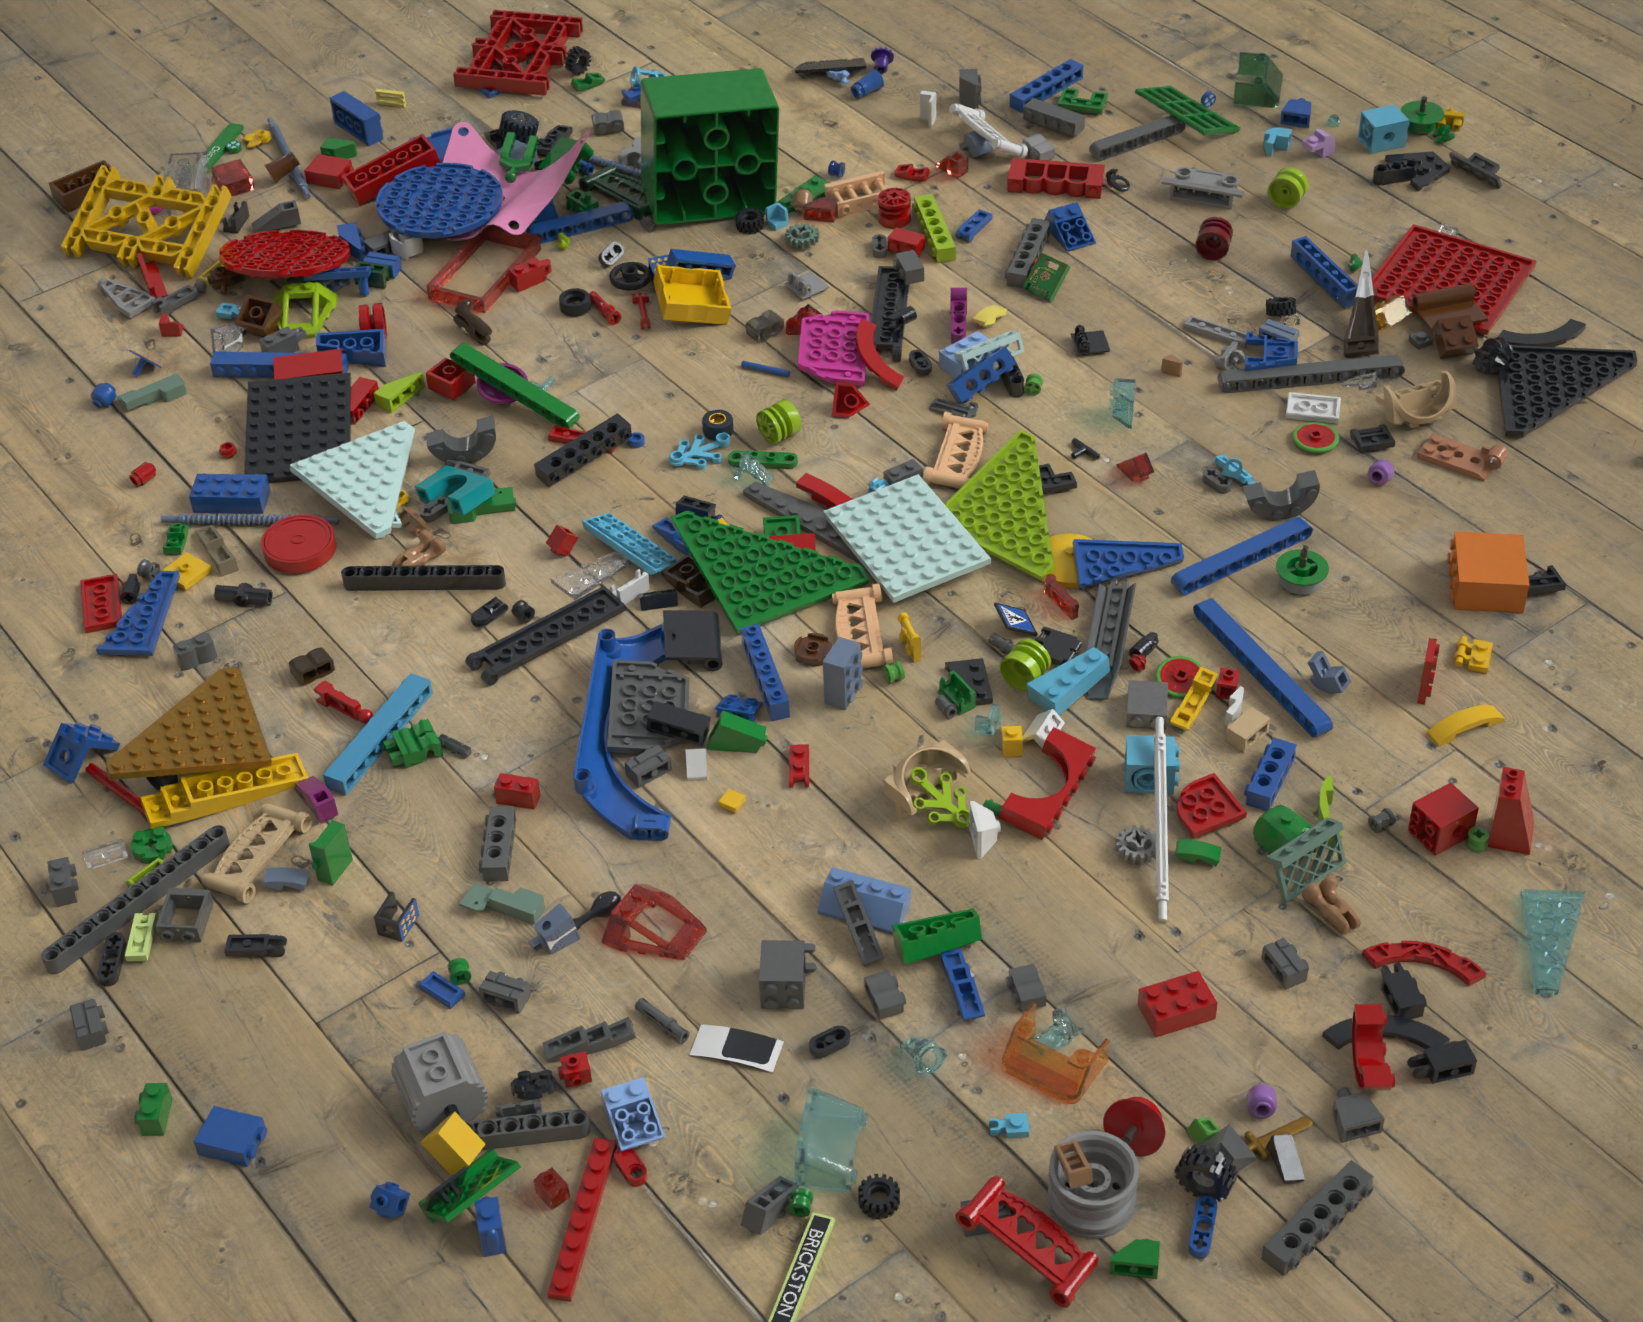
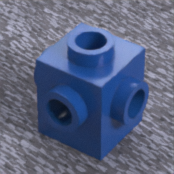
(389, 1200)

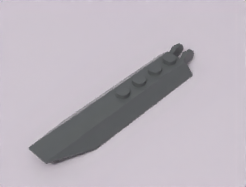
(1110, 630)

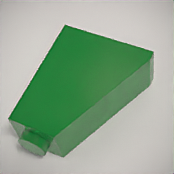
(736, 734)

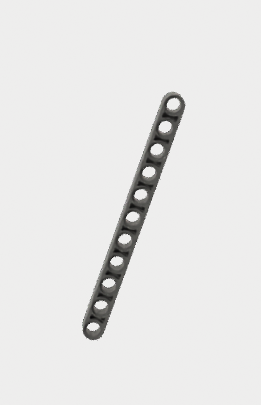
(1309, 374)
(135, 900)

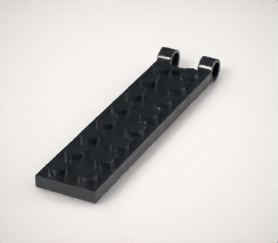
(889, 298)
(545, 634)

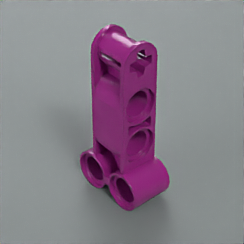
(958, 313)

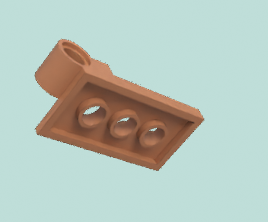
(1487, 457)

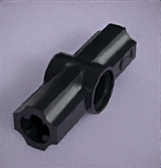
(243, 594)

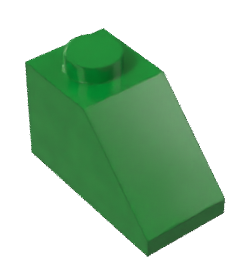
(339, 148)
(1137, 1259)

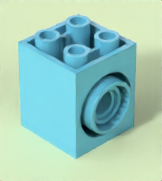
(1383, 128)
(1140, 764)

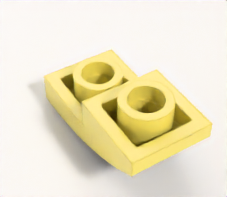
(989, 315)

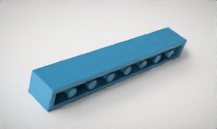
(369, 744)

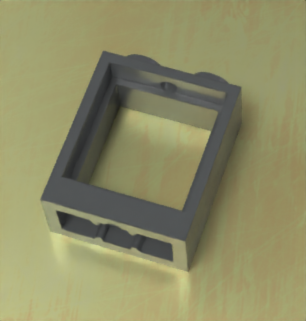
(178, 898)

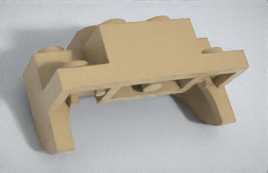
(1415, 403)
(904, 792)

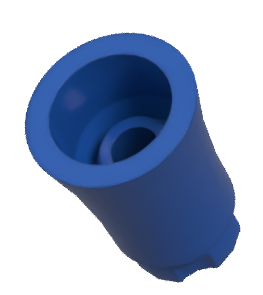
(867, 84)

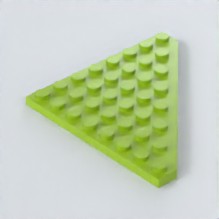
(1007, 508)

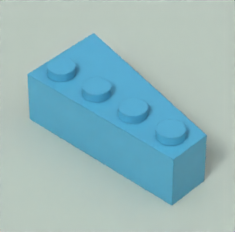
(1069, 681)

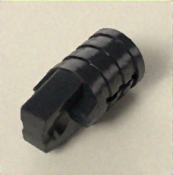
(130, 590)
(1145, 645)

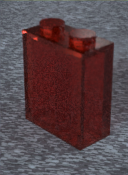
(233, 176)

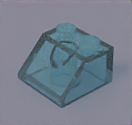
(1123, 400)

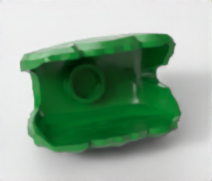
(1278, 828)

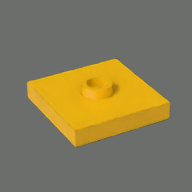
(190, 570)

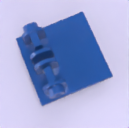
(738, 706)

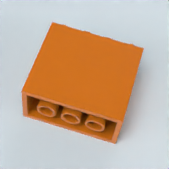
(1488, 572)

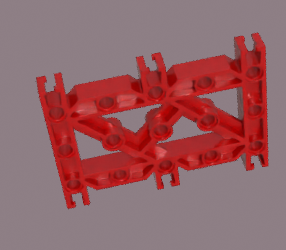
(514, 78)

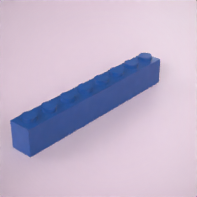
(250, 364)

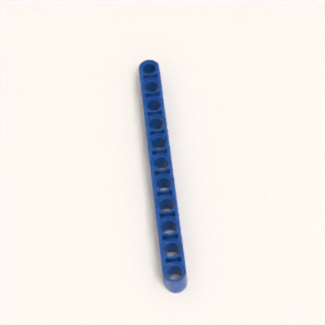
(1263, 668)

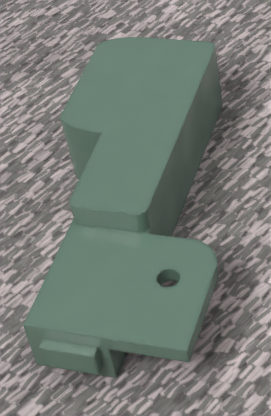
(166, 389)
(521, 905)

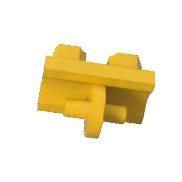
(1452, 118)

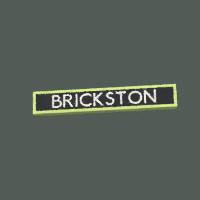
(802, 1268)

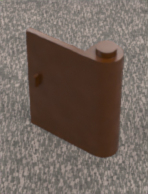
(1446, 304)

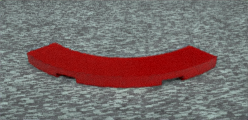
(871, 358)
(1426, 953)

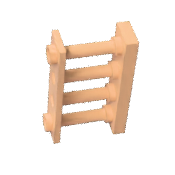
(851, 187)

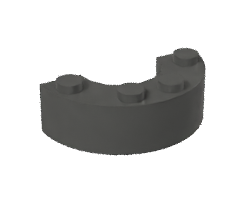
(464, 449)
(1283, 503)

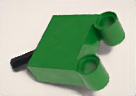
(559, 150)

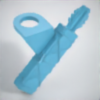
(1233, 470)

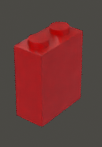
(327, 171)

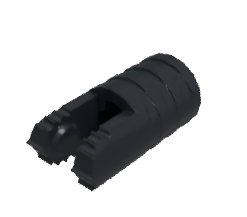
(902, 317)

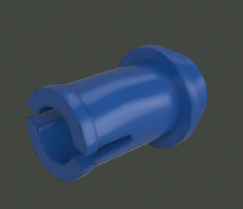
(586, 167)

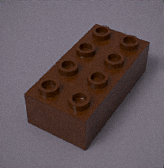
(73, 188)

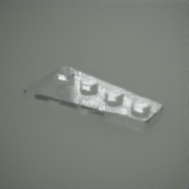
(591, 575)

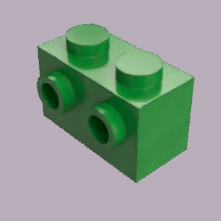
(153, 1109)

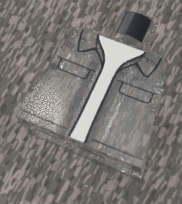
(227, 338)

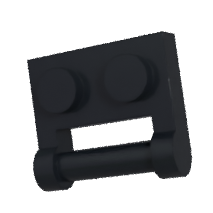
(1372, 438)

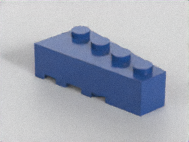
(360, 346)

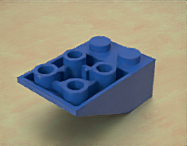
(1070, 227)

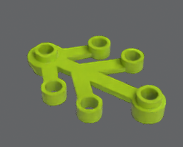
(942, 800)

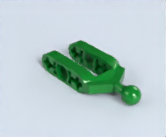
(514, 165)

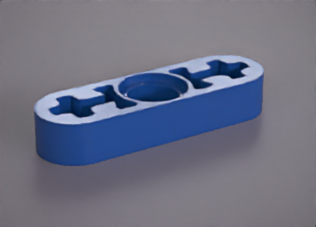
(1198, 1234)

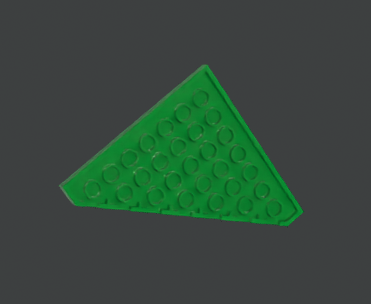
(760, 576)

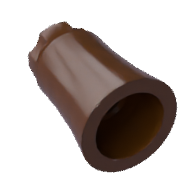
(282, 166)

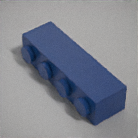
(702, 260)

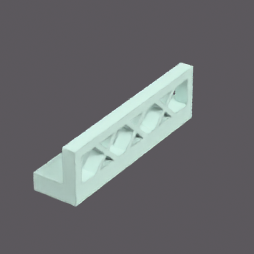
(988, 345)

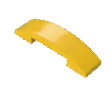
(1195, 699)
(1463, 720)

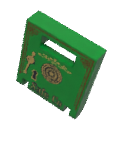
(1045, 280)

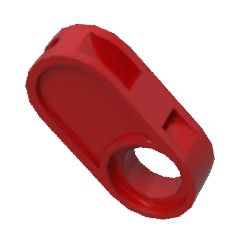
(628, 1162)

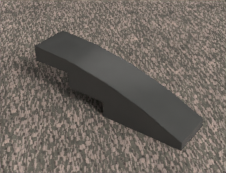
(858, 922)
(590, 1040)

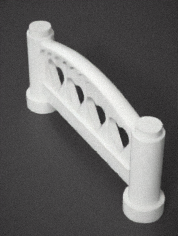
(975, 119)

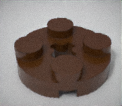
(813, 657)

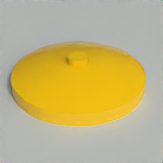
(1064, 559)

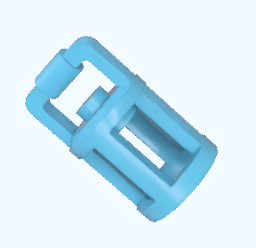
(636, 70)

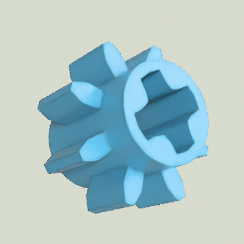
(877, 484)

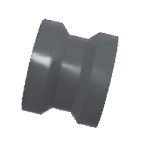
(148, 569)

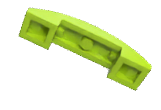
(1326, 799)

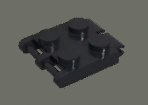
(1059, 645)

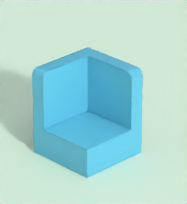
(776, 216)

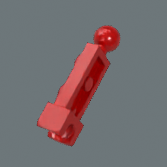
(341, 702)

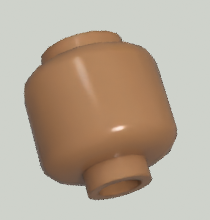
(800, 198)

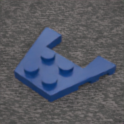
(1276, 352)

